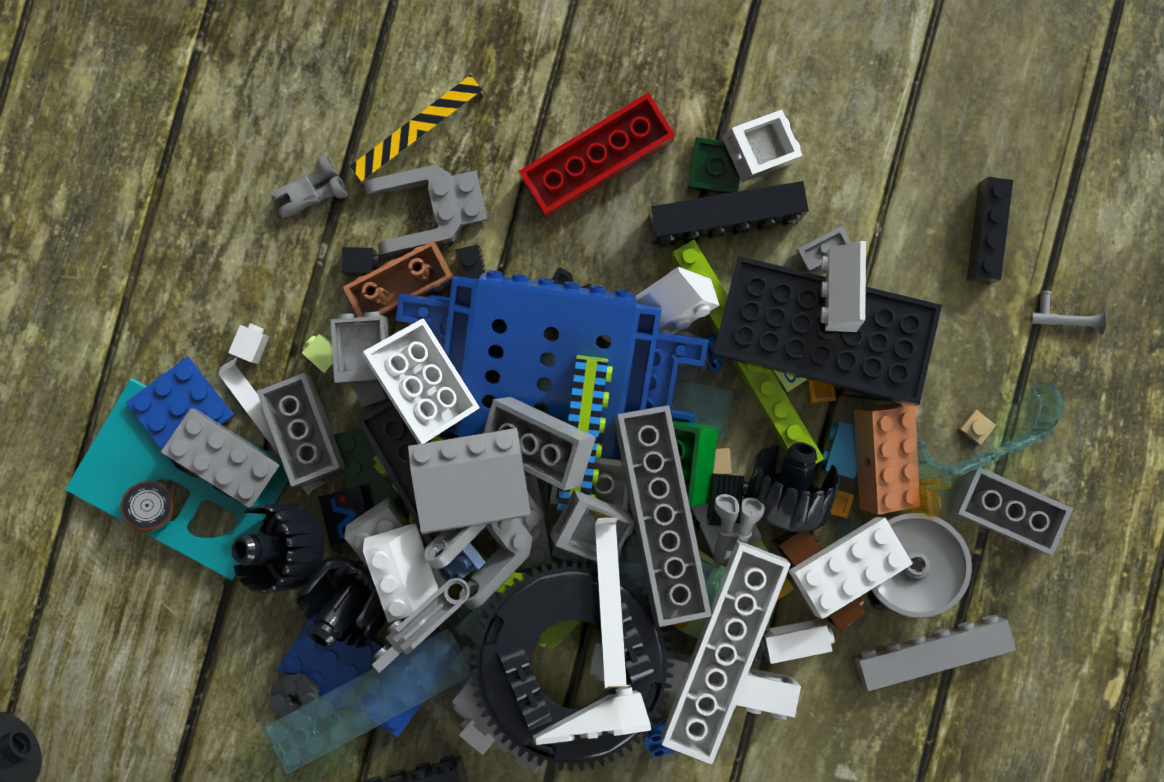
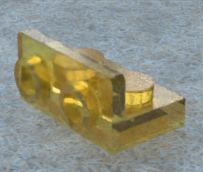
(929, 499)

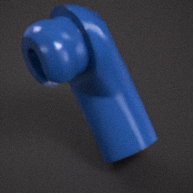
(715, 363)

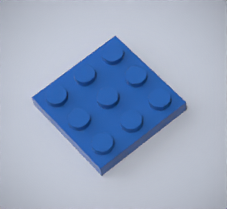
(171, 396)
(330, 665)

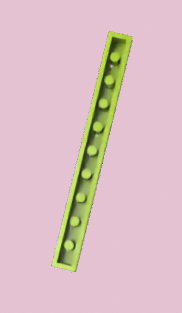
(759, 380)

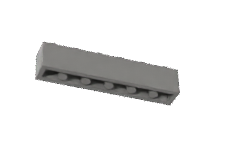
(934, 653)

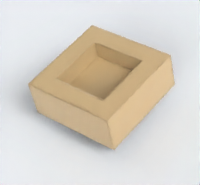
(977, 427)

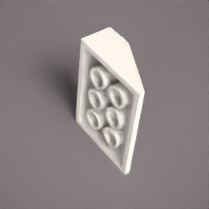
(420, 381)

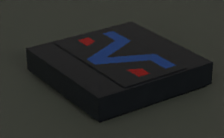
(341, 509)

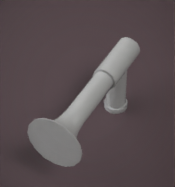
(1044, 317)

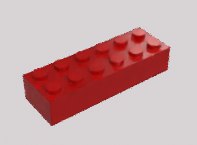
(597, 155)

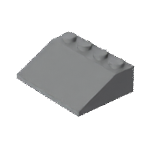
(469, 481)

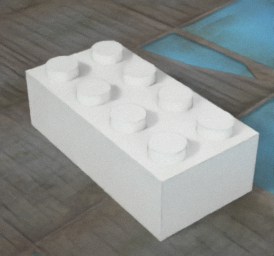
(850, 567)

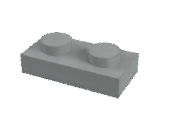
(812, 253)

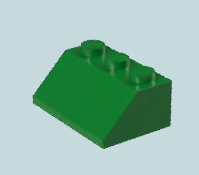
(697, 457)

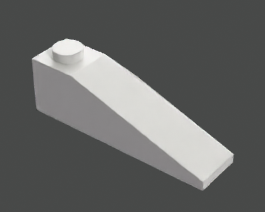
(614, 713)

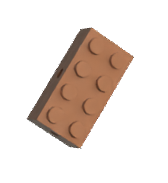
(887, 458)

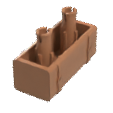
(415, 274)

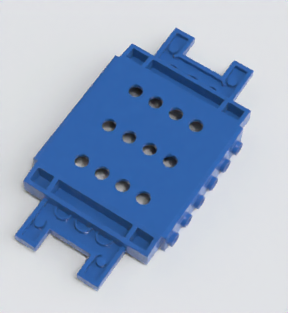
(640, 355)

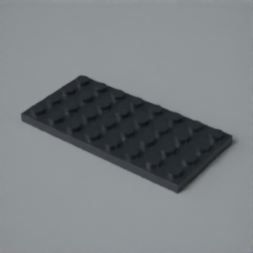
(777, 326)

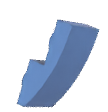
(464, 563)

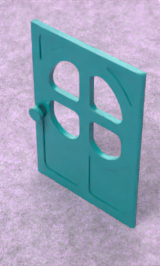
(129, 455)

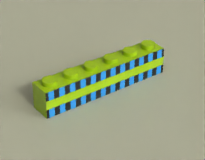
(585, 414)

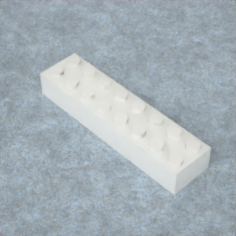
(724, 652)
(759, 693)

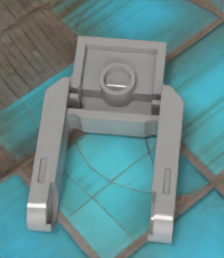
(454, 200)
(514, 550)
(422, 622)

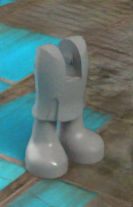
(303, 192)
(729, 531)

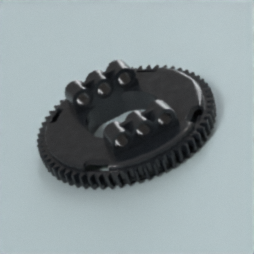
(508, 678)

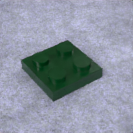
(712, 167)

